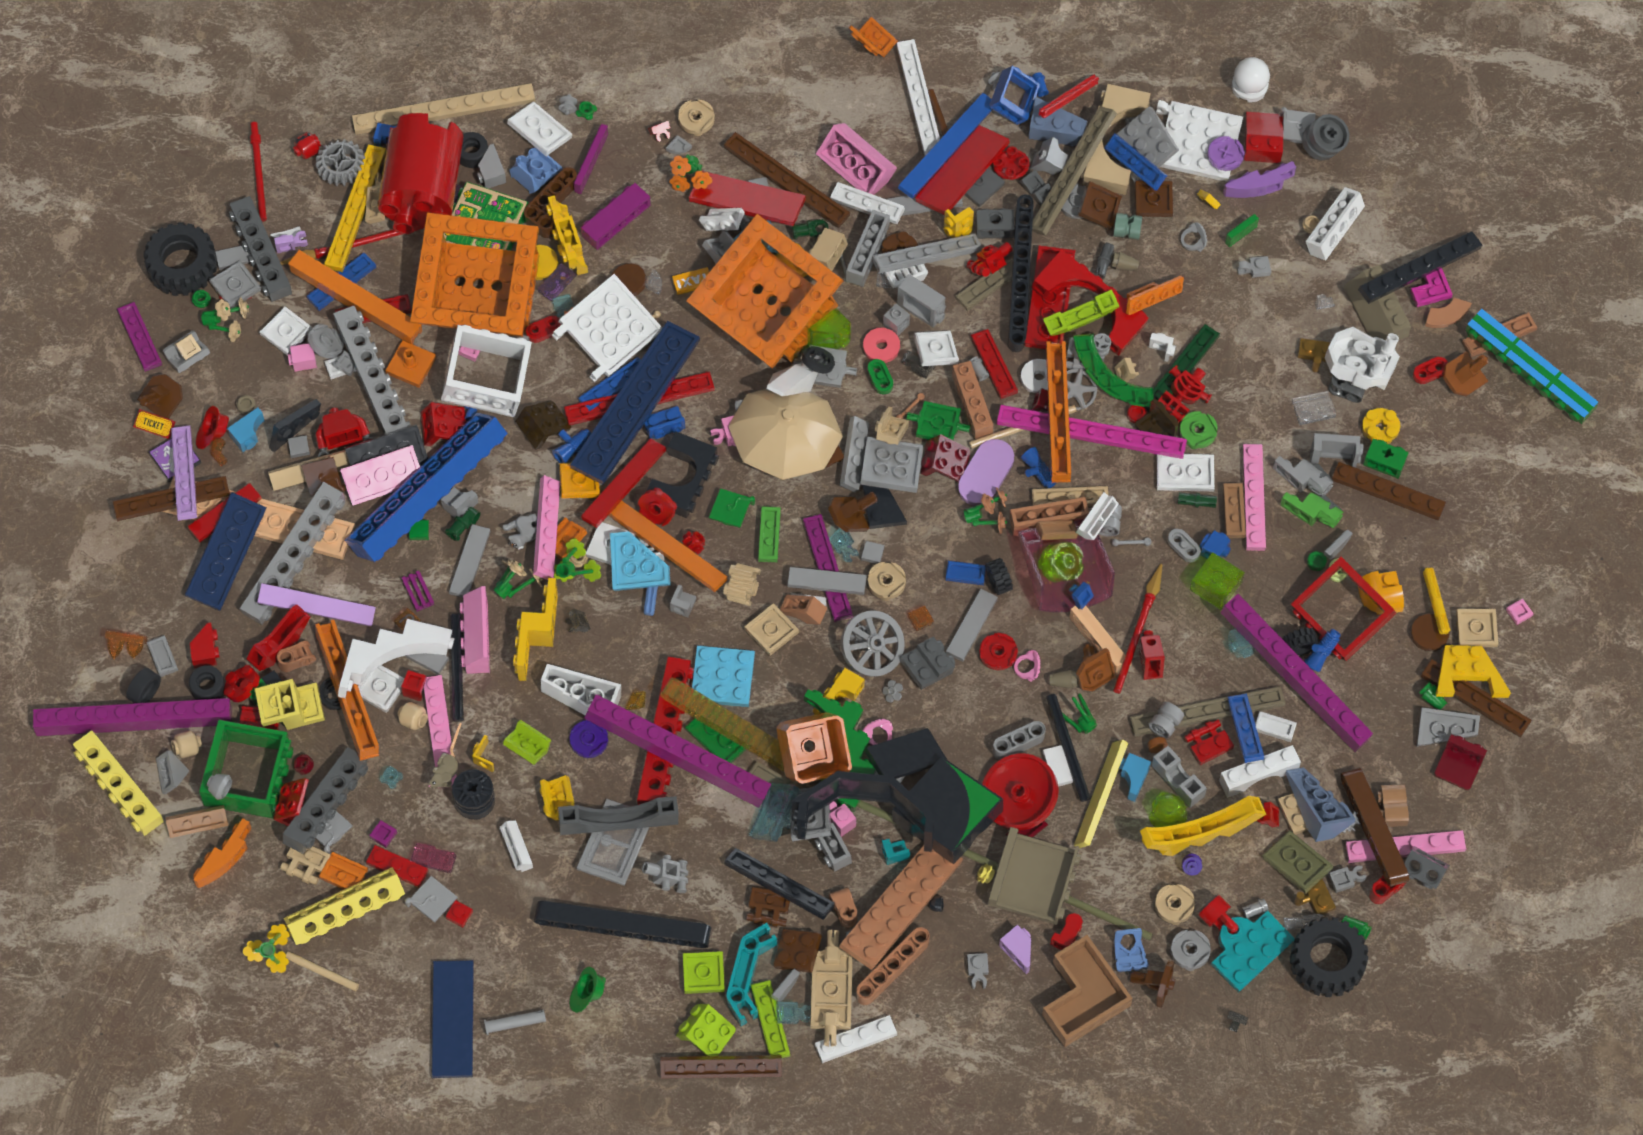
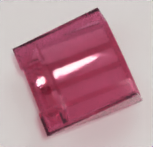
(1056, 596)

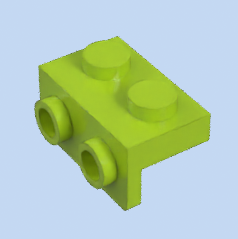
(527, 742)

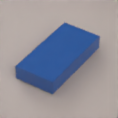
(965, 573)

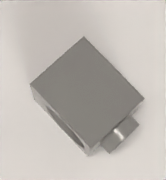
(896, 319)

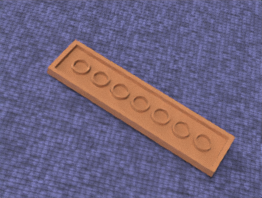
(898, 907)

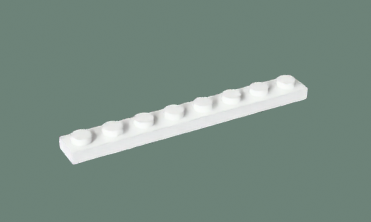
(918, 94)

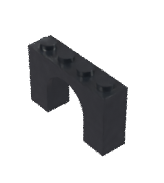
(702, 458)

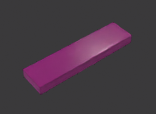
(591, 159)
(139, 336)

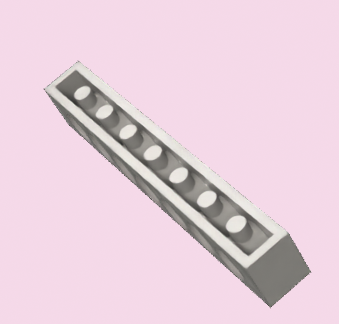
(351, 317)
(325, 495)

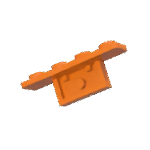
(1152, 294)

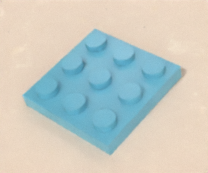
(724, 675)

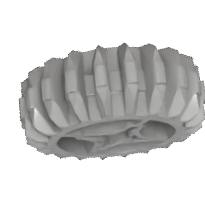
(345, 169)

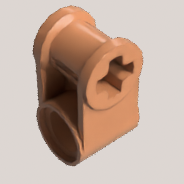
(296, 656)
(843, 906)

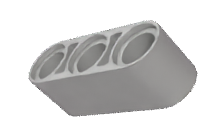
(1024, 733)

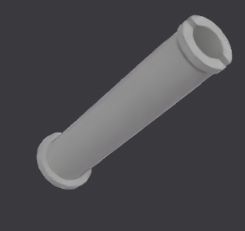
(514, 1021)

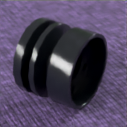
(469, 803)

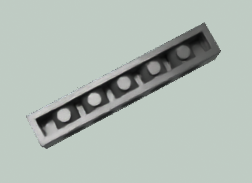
(280, 286)
(315, 805)

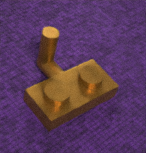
(1313, 350)
(1318, 897)

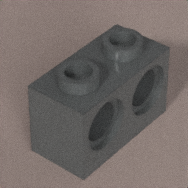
(1427, 863)

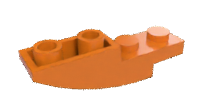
(221, 861)

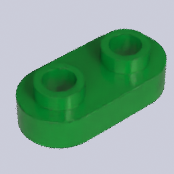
(880, 378)

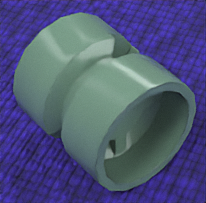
(1128, 226)

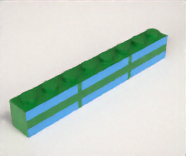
(1531, 366)

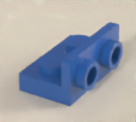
(664, 423)

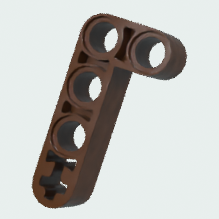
(565, 184)

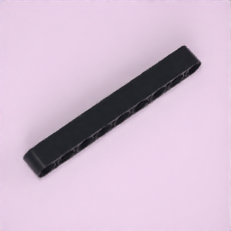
(1018, 280)
(622, 924)

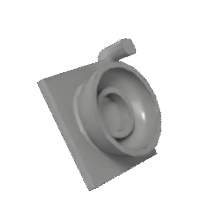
(1295, 123)
(333, 831)
(432, 899)

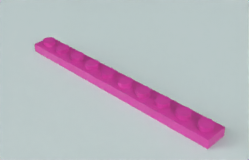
(1095, 432)

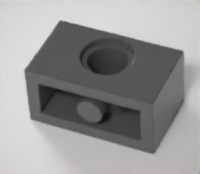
(987, 229)

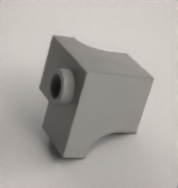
(1049, 158)
(458, 502)

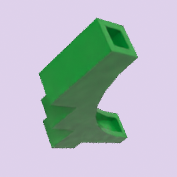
(857, 740)

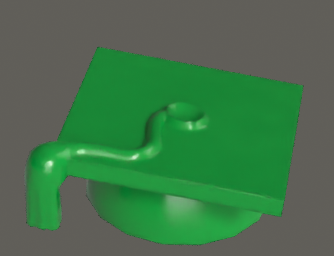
(731, 508)

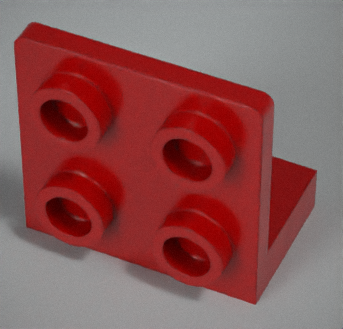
(441, 422)
(290, 801)

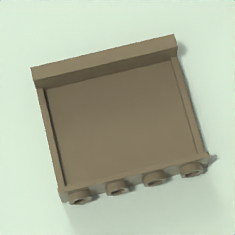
(1034, 878)

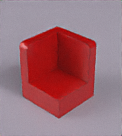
(413, 685)

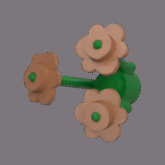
(974, 513)

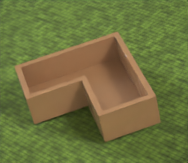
(1094, 995)

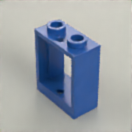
(1007, 108)

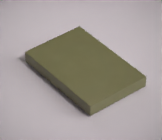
(1297, 861)

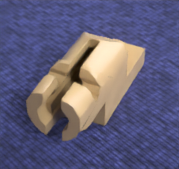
(373, 215)

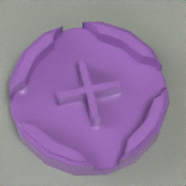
(1225, 153)

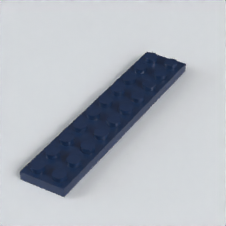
(635, 402)

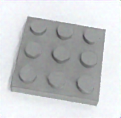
(1150, 138)
(891, 465)

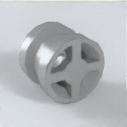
(1102, 340)

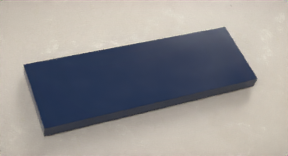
(225, 551)
(453, 1019)

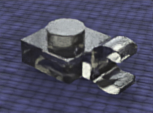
(914, 361)

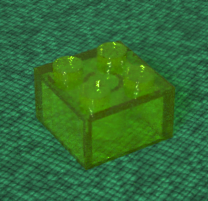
(1217, 581)

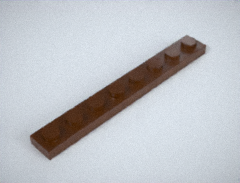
(786, 179)

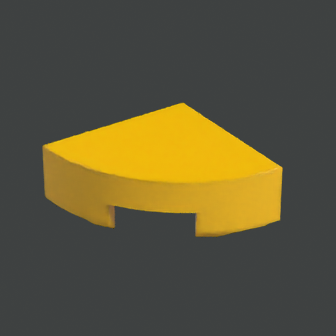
(1208, 198)

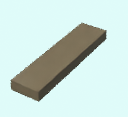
(985, 286)

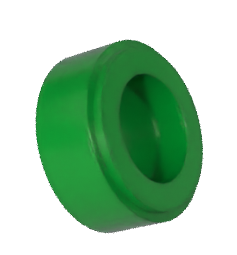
(1316, 561)

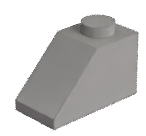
(490, 169)

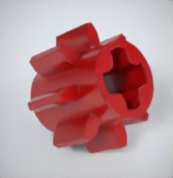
(694, 541)

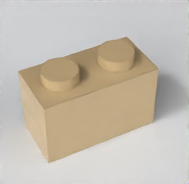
(829, 248)

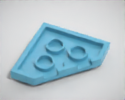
(635, 564)

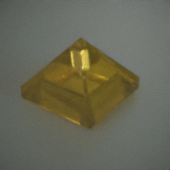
(636, 700)

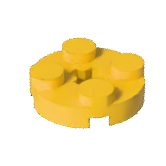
(1387, 418)

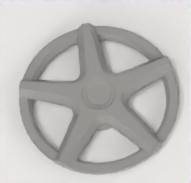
(1076, 389)

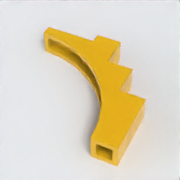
(1226, 822)

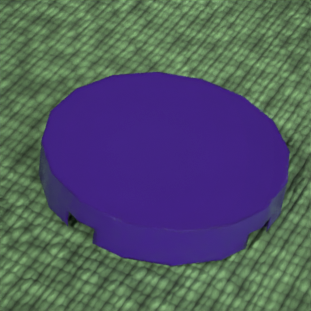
(588, 739)

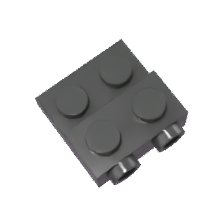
(928, 663)

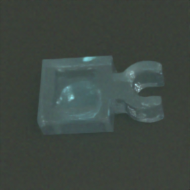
(842, 543)
(790, 1013)

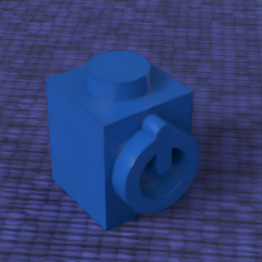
(1216, 543)

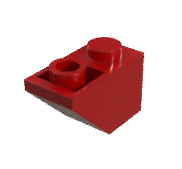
(203, 647)

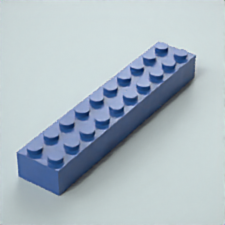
(426, 487)

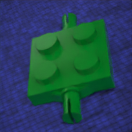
(937, 420)

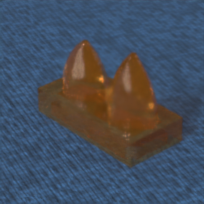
(117, 639)

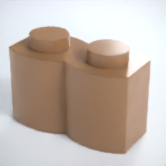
(1393, 805)

